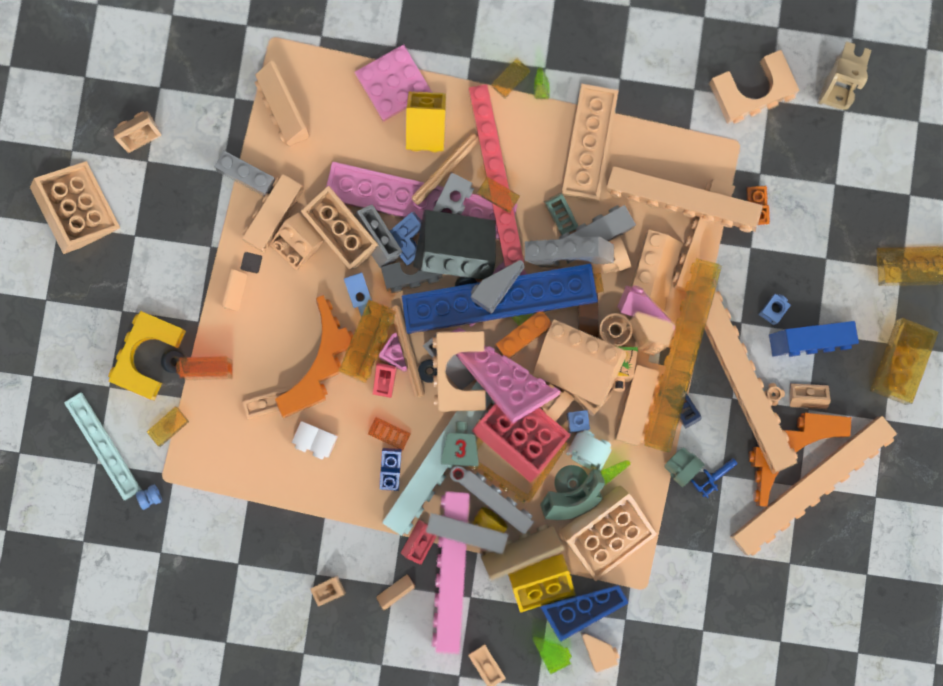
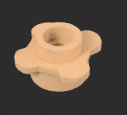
(778, 393)

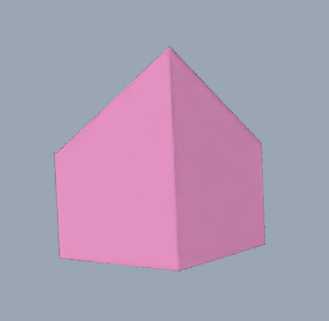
(393, 354)

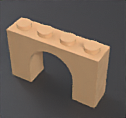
(736, 106)
(448, 396)

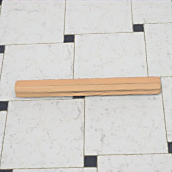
(445, 169)
(408, 352)

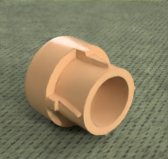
(621, 258)
(617, 320)
(557, 405)

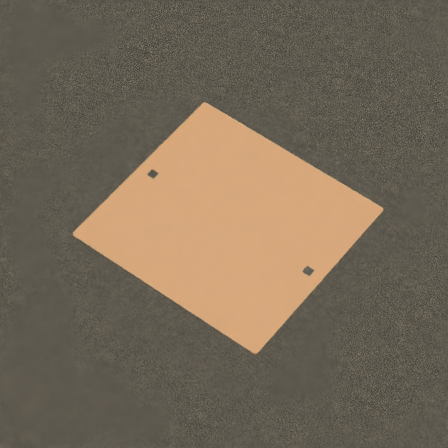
(281, 327)

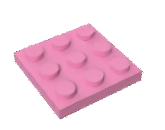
(389, 81)

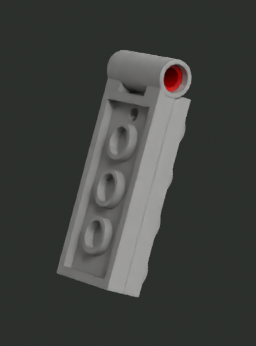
(491, 497)

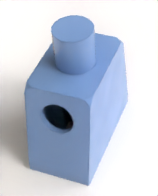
(355, 285)

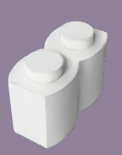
(314, 439)

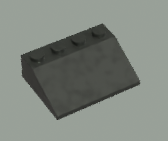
(456, 245)

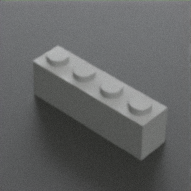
(607, 227)

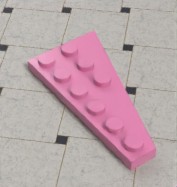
(507, 382)

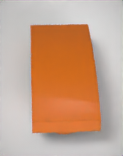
(758, 195)

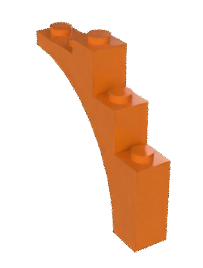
(308, 390)
(812, 428)

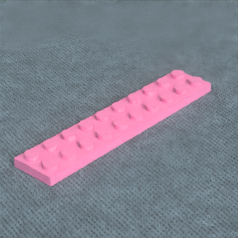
(394, 194)

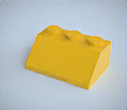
(541, 583)

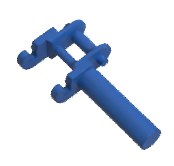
(714, 477)

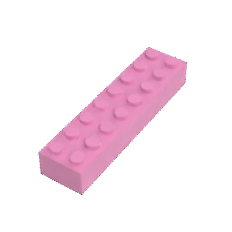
(451, 579)

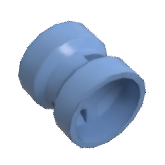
(148, 497)

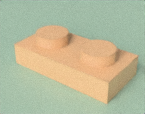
(486, 666)

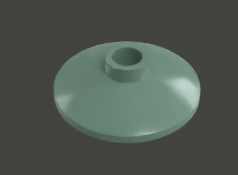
(567, 474)

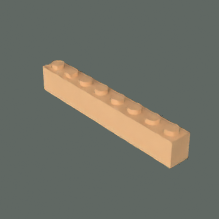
(684, 199)

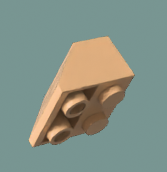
(296, 240)

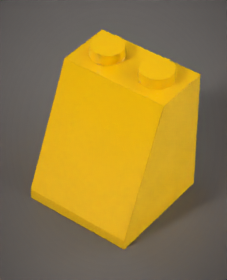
(425, 121)

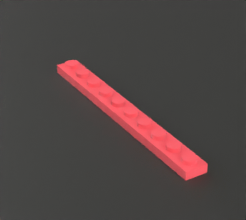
(495, 170)

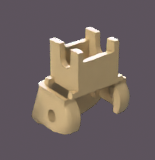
(847, 70)

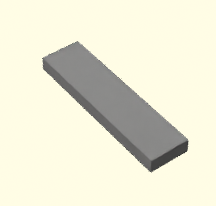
(466, 533)

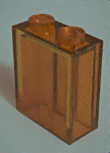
(205, 368)

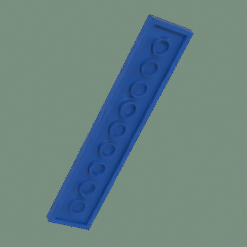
(527, 295)

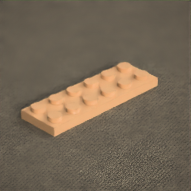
(590, 142)

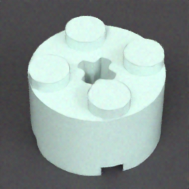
(589, 450)

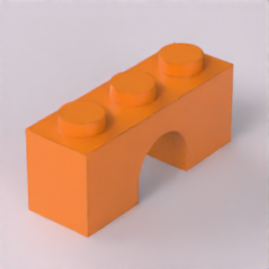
(523, 335)

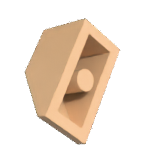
(600, 652)

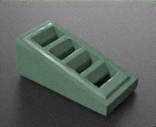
(554, 199)

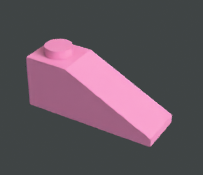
(636, 300)

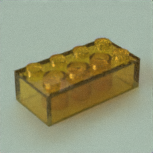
(904, 361)

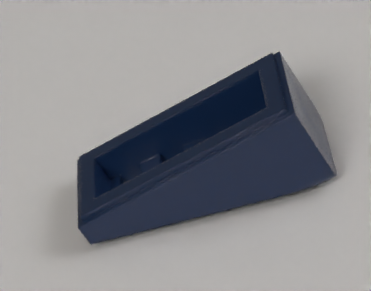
(693, 410)

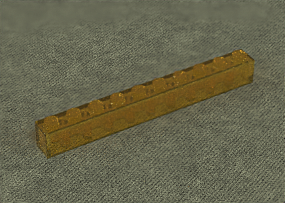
(683, 355)

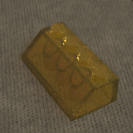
(910, 266)
(367, 341)

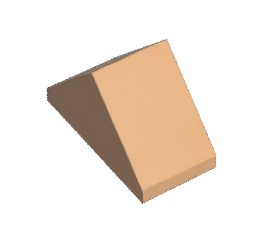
(328, 591)

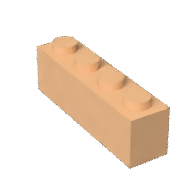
(272, 213)
(637, 405)

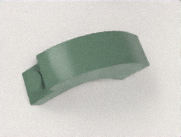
(574, 503)

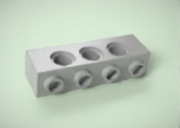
(454, 183)

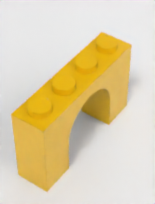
(145, 328)

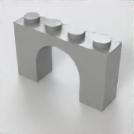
(549, 252)

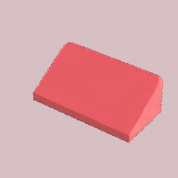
(418, 543)

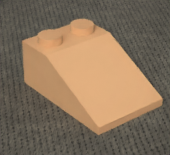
(136, 132)

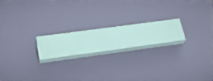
(102, 446)

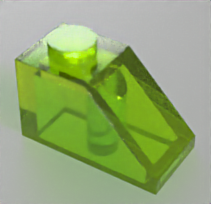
(553, 654)

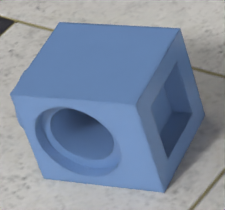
(767, 312)
(578, 421)

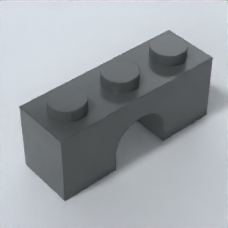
(396, 279)

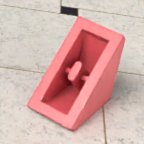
(384, 380)

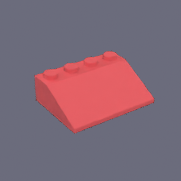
(525, 443)

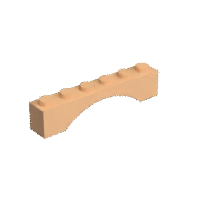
(693, 242)

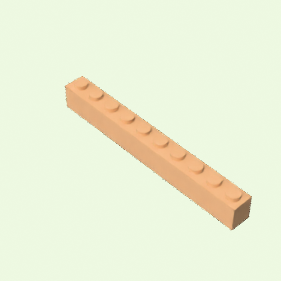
(748, 388)
(813, 485)

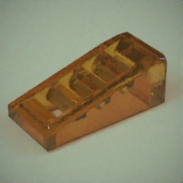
(373, 428)

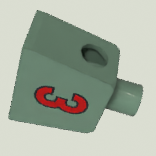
(460, 447)

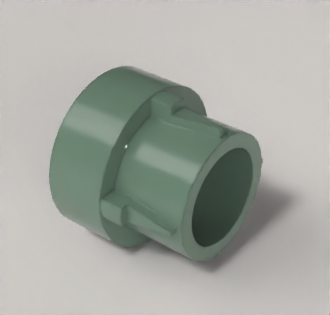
(683, 466)

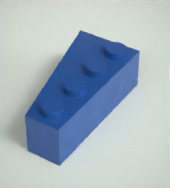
(814, 338)
(580, 612)

